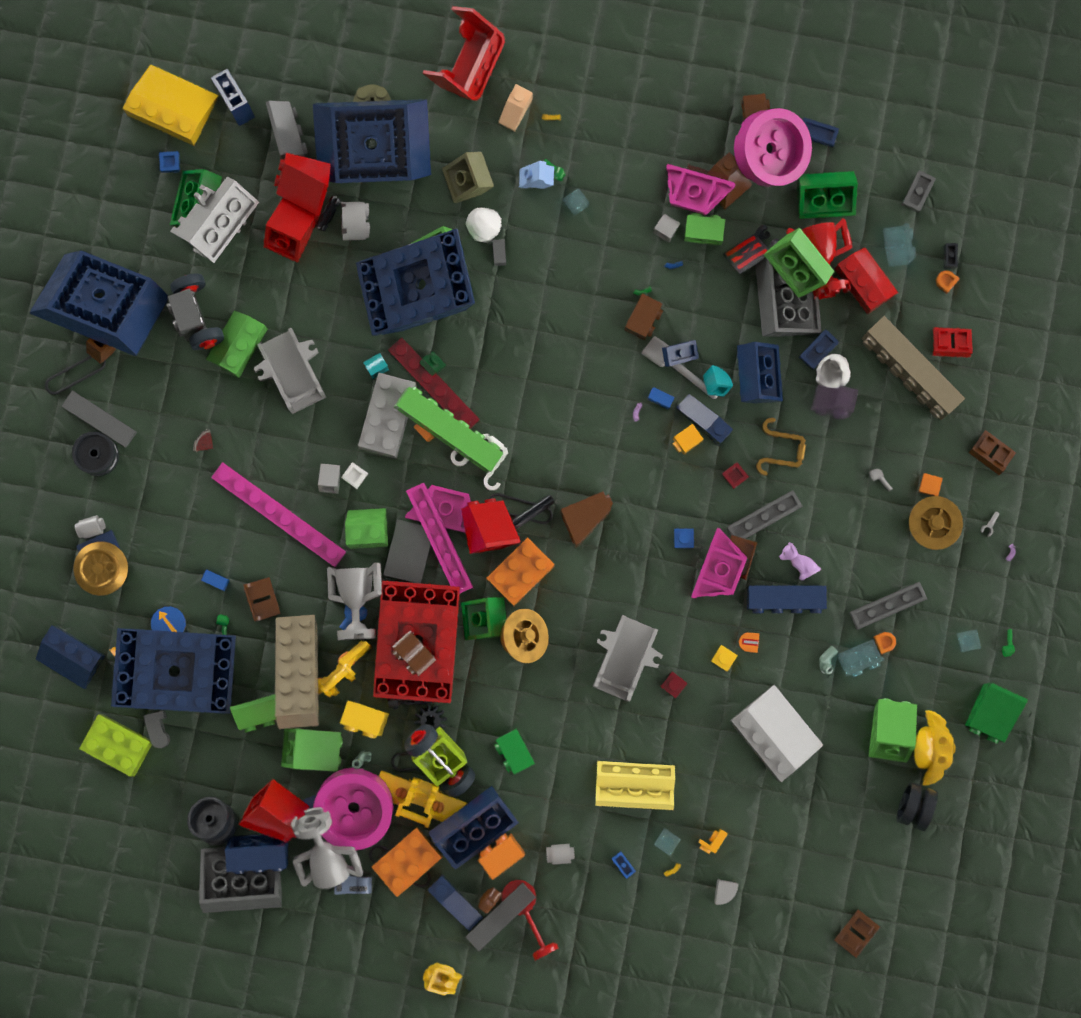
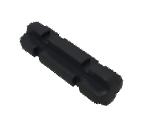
(328, 213)

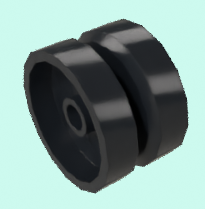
(84, 457)
(917, 806)
(212, 821)

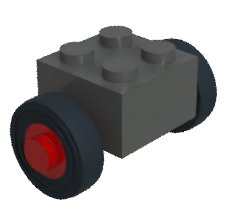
(188, 315)

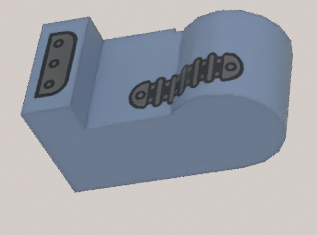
(355, 885)

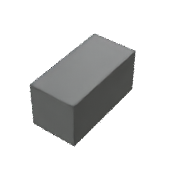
(499, 252)

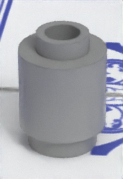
(90, 527)
(560, 854)

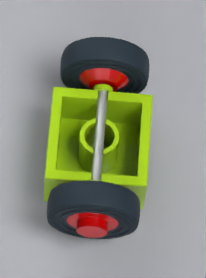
(440, 759)

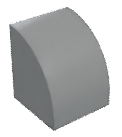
(666, 228)
(329, 478)
(725, 891)

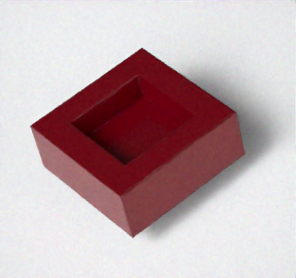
(735, 475)
(674, 685)

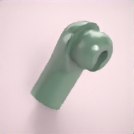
(825, 660)
(361, 757)

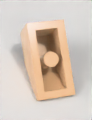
(515, 107)

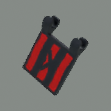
(749, 250)

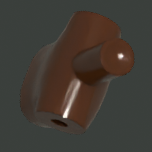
(489, 899)

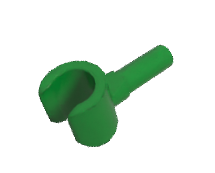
(559, 172)
(224, 621)
(1010, 649)

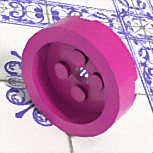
(790, 151)
(350, 827)

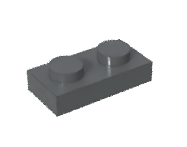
(918, 191)

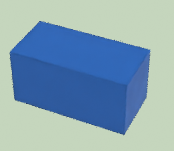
(660, 398)
(215, 580)
(623, 864)

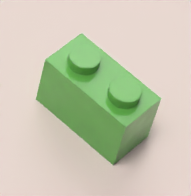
(704, 229)

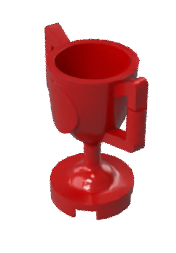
(824, 239)

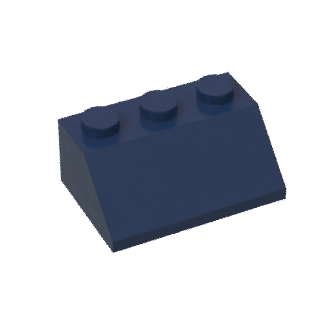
(759, 372)
(69, 656)
(255, 854)

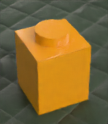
(687, 439)

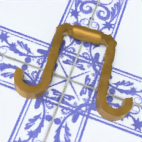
(800, 453)

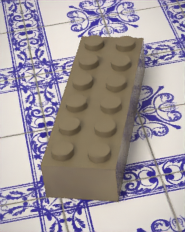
(912, 368)
(296, 672)

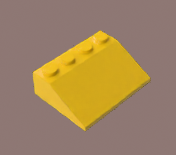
(170, 104)

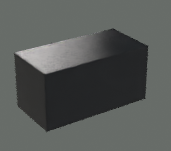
(950, 255)

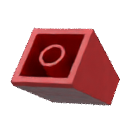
(303, 181)
(289, 230)
(488, 526)
(273, 812)

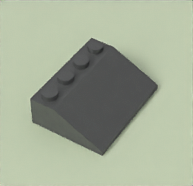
(780, 307)
(233, 892)

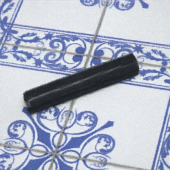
(533, 511)

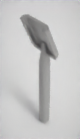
(654, 352)

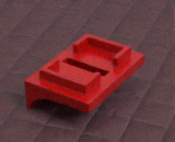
(942, 342)

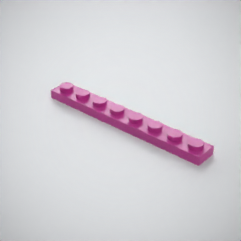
(278, 514)

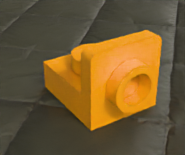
(716, 841)

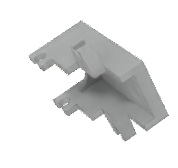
(216, 219)
(290, 368)
(626, 656)

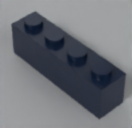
(786, 598)

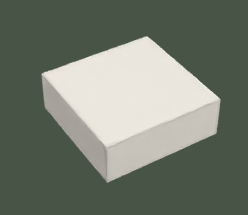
(354, 475)

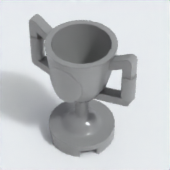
(354, 590)
(326, 860)

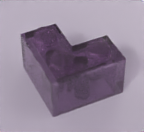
(834, 401)

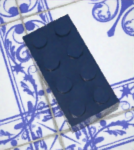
(473, 827)

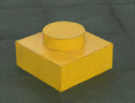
(724, 658)

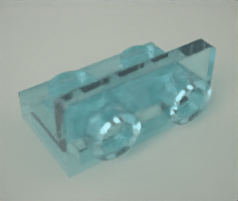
(899, 245)
(859, 658)

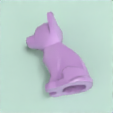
(802, 563)

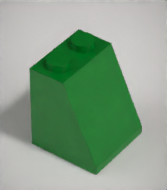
(995, 712)

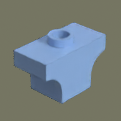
(536, 176)

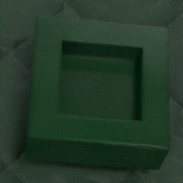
(432, 363)

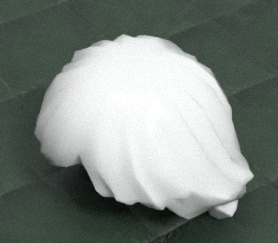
(483, 224)
(833, 371)

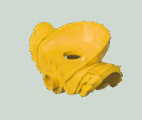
(934, 748)

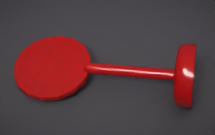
(545, 950)

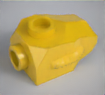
(441, 979)

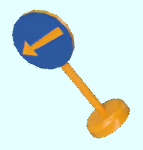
(165, 620)

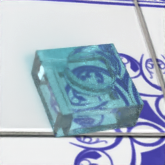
(576, 201)
(968, 640)
(667, 841)

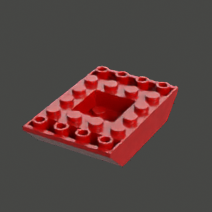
(426, 612)

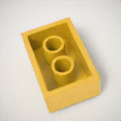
(364, 718)

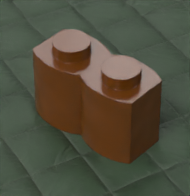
(413, 653)

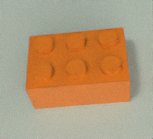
(520, 571)
(501, 856)
(407, 862)

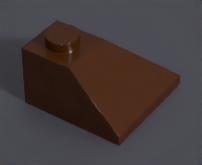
(729, 170)

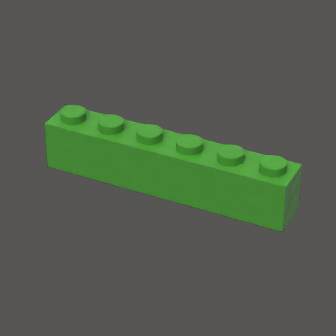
(448, 429)

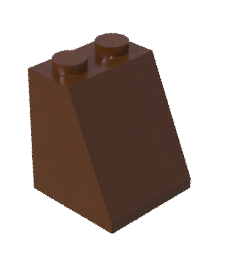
(585, 516)

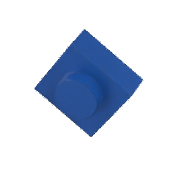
(169, 162)
(683, 538)

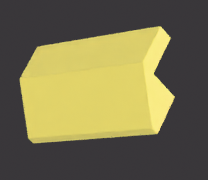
(635, 785)

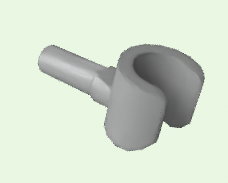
(878, 474)
(990, 524)

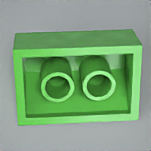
(799, 263)
(239, 343)
(255, 713)

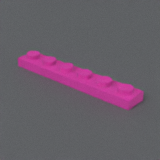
(439, 537)

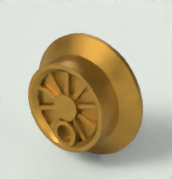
(935, 522)
(100, 568)
(524, 636)

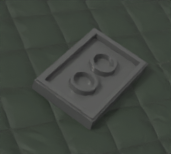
(408, 552)

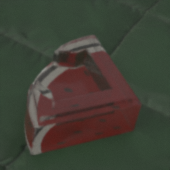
(203, 441)

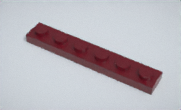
(432, 384)

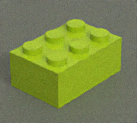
(116, 745)

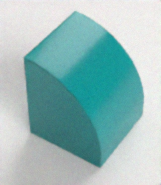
(376, 365)
(717, 381)

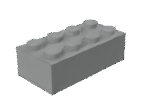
(383, 423)

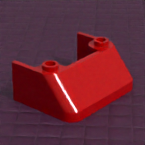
(476, 58)

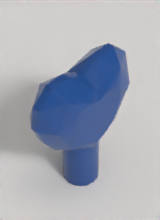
(348, 614)

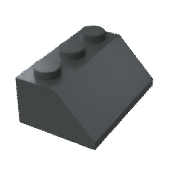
(285, 128)

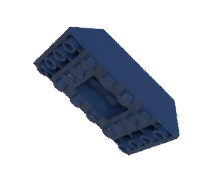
(396, 126)
(393, 280)
(117, 319)
(144, 664)

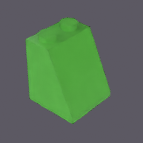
(366, 528)
(893, 730)
(311, 749)

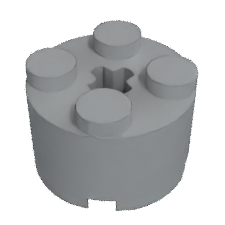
(354, 221)

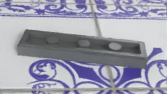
(99, 419)
(765, 516)
(888, 605)
(500, 917)

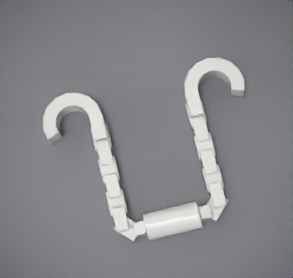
(488, 475)

